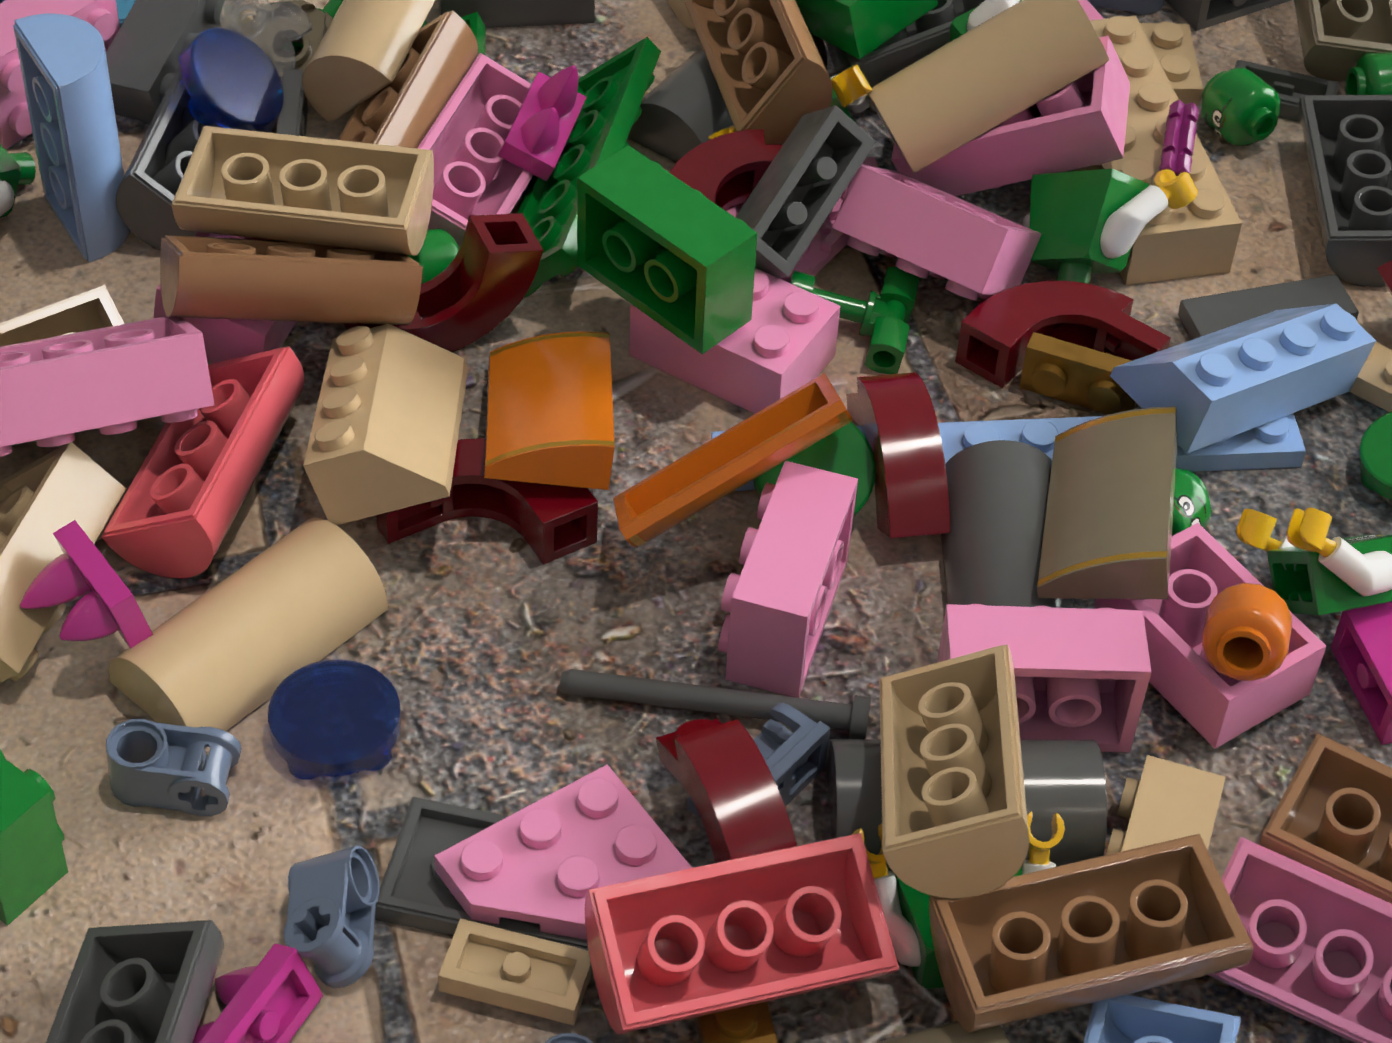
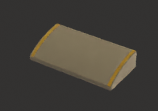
(1111, 508)

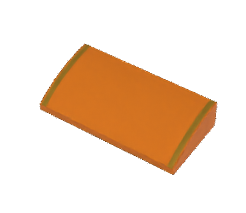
(551, 411)
(730, 461)

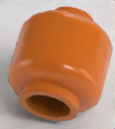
(1247, 632)

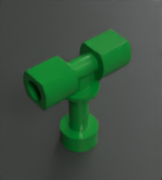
(881, 316)

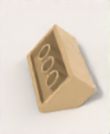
(384, 423)
(32, 507)

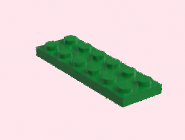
(600, 131)

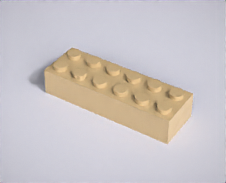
(1181, 240)

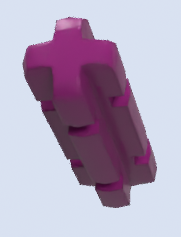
(1179, 137)

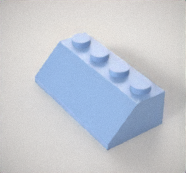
(1250, 372)

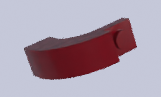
(727, 166)
(479, 285)
(1084, 314)
(906, 451)
(548, 516)
(728, 787)

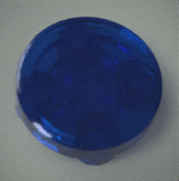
(230, 81)
(334, 719)

